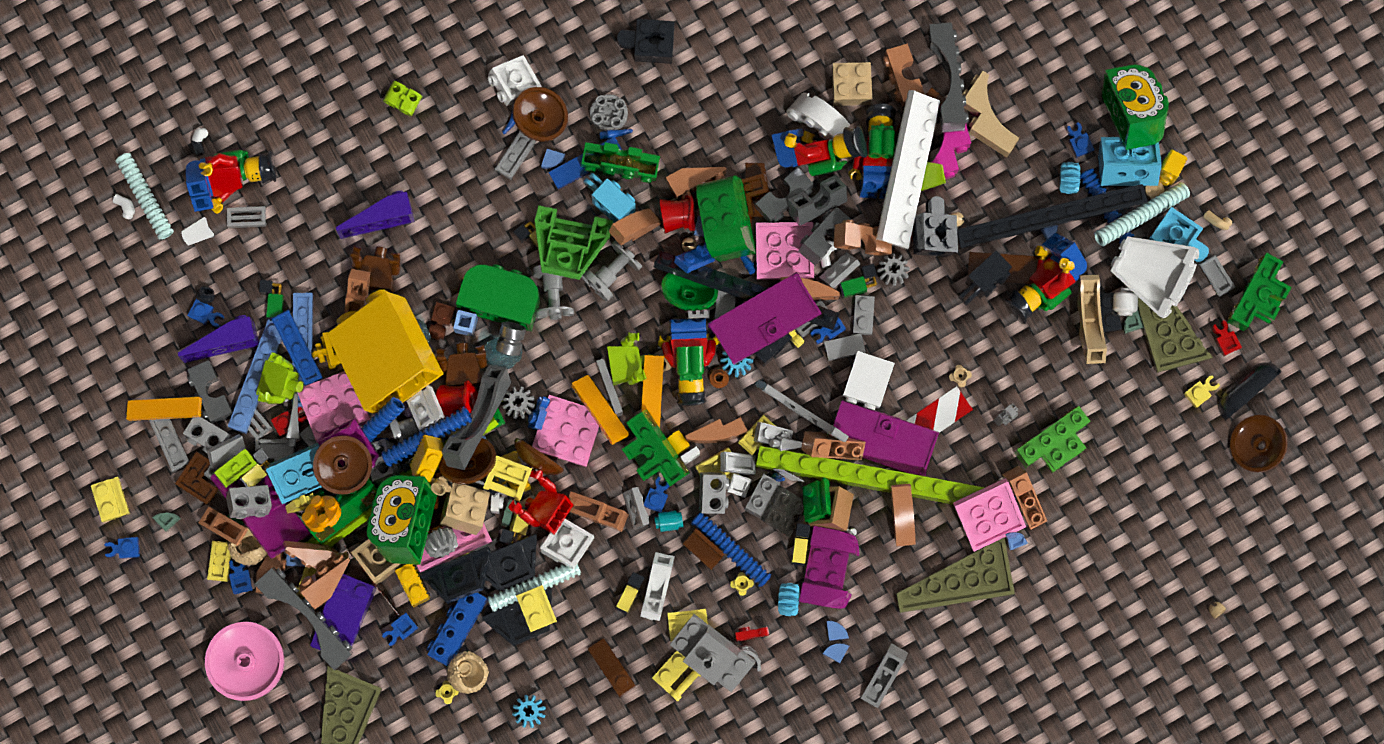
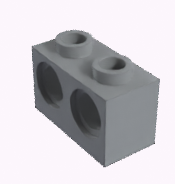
(208, 432)
(377, 472)
(707, 493)
(761, 496)
(247, 497)

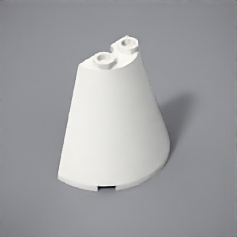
(1155, 271)

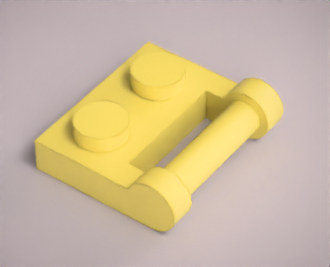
(510, 472)
(671, 672)

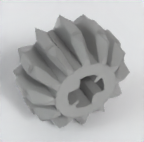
(894, 277)
(524, 405)
(441, 542)

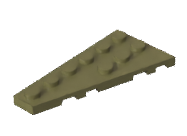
(1171, 339)
(973, 578)
(347, 707)

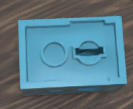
(1129, 166)
(294, 474)

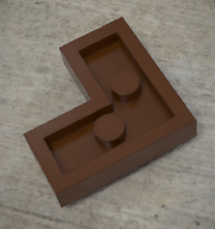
(753, 187)
(192, 479)

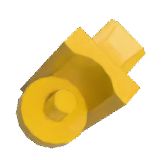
(332, 358)

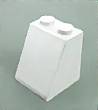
(868, 380)

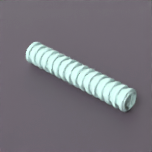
(144, 195)
(547, 579)

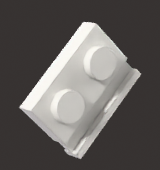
(425, 408)

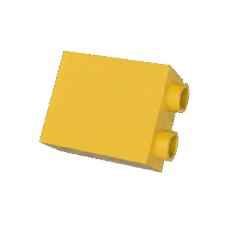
(384, 351)

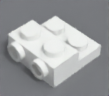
(512, 79)
(567, 544)

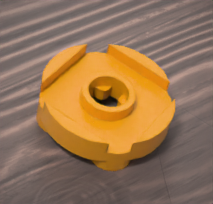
(318, 505)

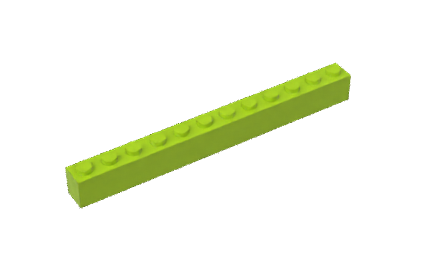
(862, 475)

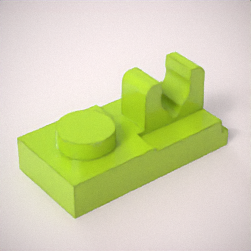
(235, 468)

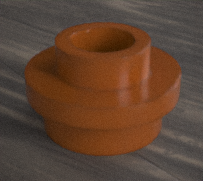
(716, 384)

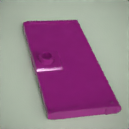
(764, 318)
(888, 438)
(274, 527)

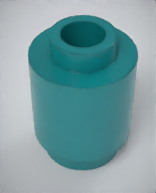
(669, 521)

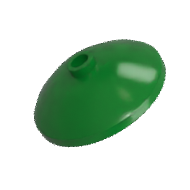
(687, 294)

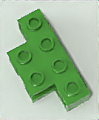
(1056, 443)

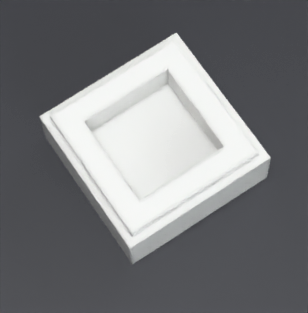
(691, 455)
(739, 485)

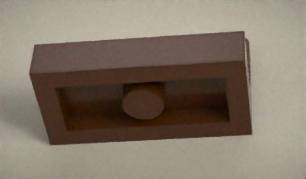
(703, 549)

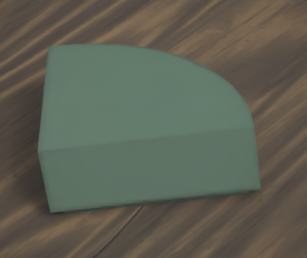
(1132, 323)
(507, 515)
(166, 520)

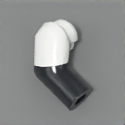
(196, 140)

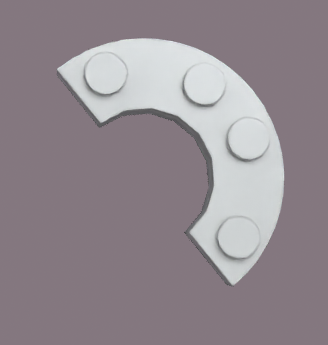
(817, 114)

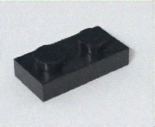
(1110, 319)

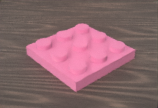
(778, 250)
(331, 404)
(567, 432)
(989, 514)

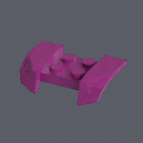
(828, 568)

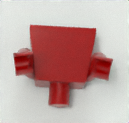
(547, 508)

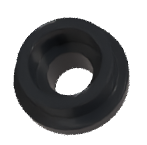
(205, 294)

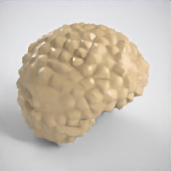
(248, 551)
(467, 672)

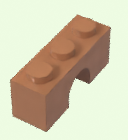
(898, 59)
(849, 236)

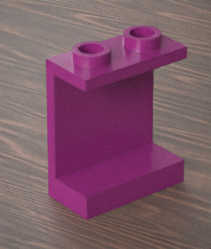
(351, 429)

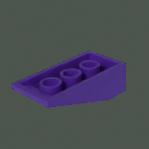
(385, 214)
(231, 337)
(347, 608)

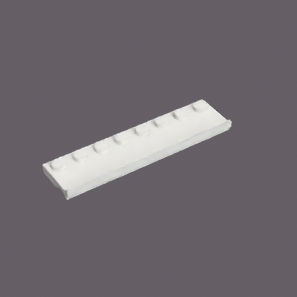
(908, 169)

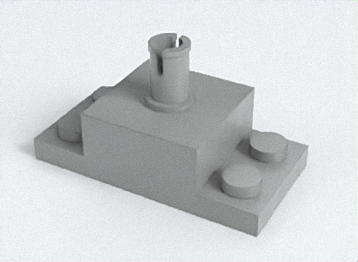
(711, 654)

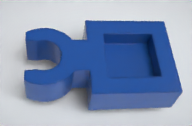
(1080, 142)
(203, 313)
(839, 328)
(537, 417)
(656, 498)
(126, 548)
(240, 579)
(402, 627)

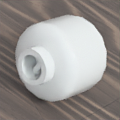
(1125, 302)

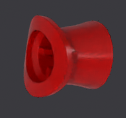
(678, 214)
(455, 397)

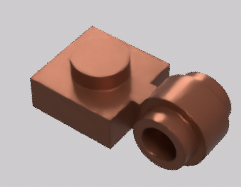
(442, 316)

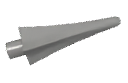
(293, 427)
(784, 443)

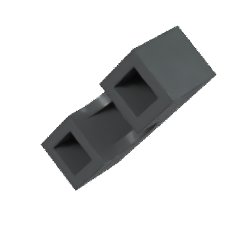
(831, 195)
(772, 207)
(815, 246)
(202, 378)

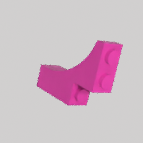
(952, 142)

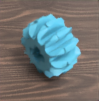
(1069, 178)
(736, 368)
(788, 599)
(534, 707)

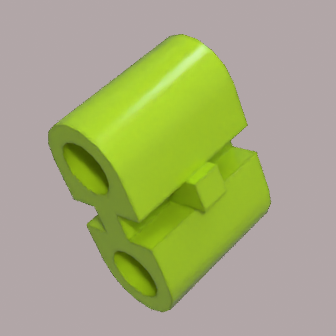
(402, 98)

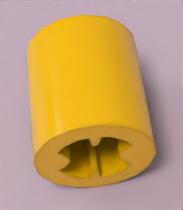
(678, 442)

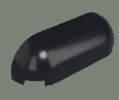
(1246, 388)

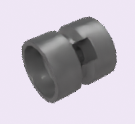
(511, 336)

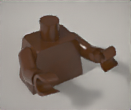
(379, 266)
(462, 365)

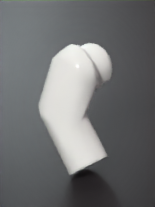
(127, 206)
(825, 261)

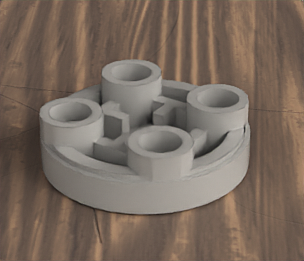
(608, 112)

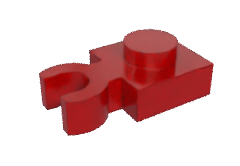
(1227, 341)
(282, 421)
(746, 634)

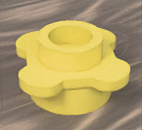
(747, 583)
(446, 697)

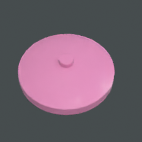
(244, 661)

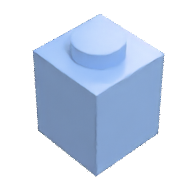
(465, 323)

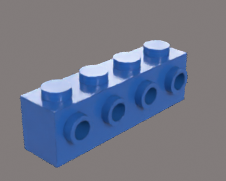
(456, 628)

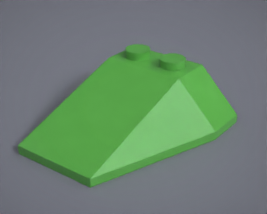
(568, 246)

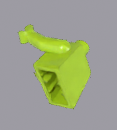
(626, 361)
(278, 381)

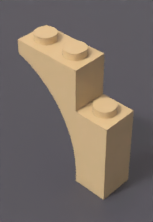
(987, 126)
(1091, 326)

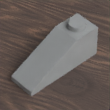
(884, 675)

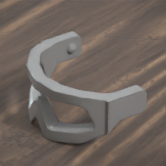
(749, 650)

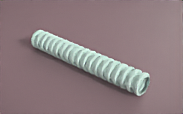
(1141, 214)

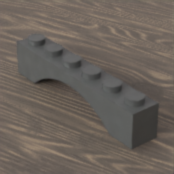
(942, 44)
(462, 445)
(276, 587)

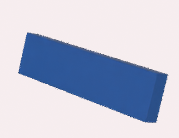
(572, 170)
(297, 348)

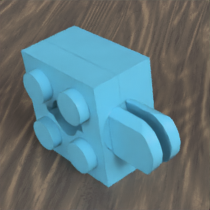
(610, 198)
(1180, 230)

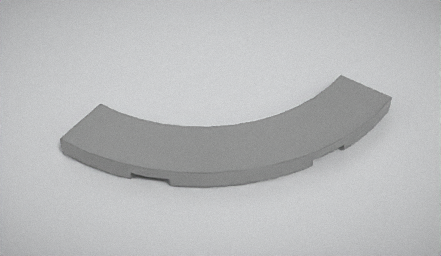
(801, 411)

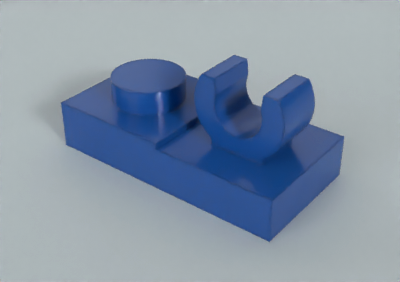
(694, 259)

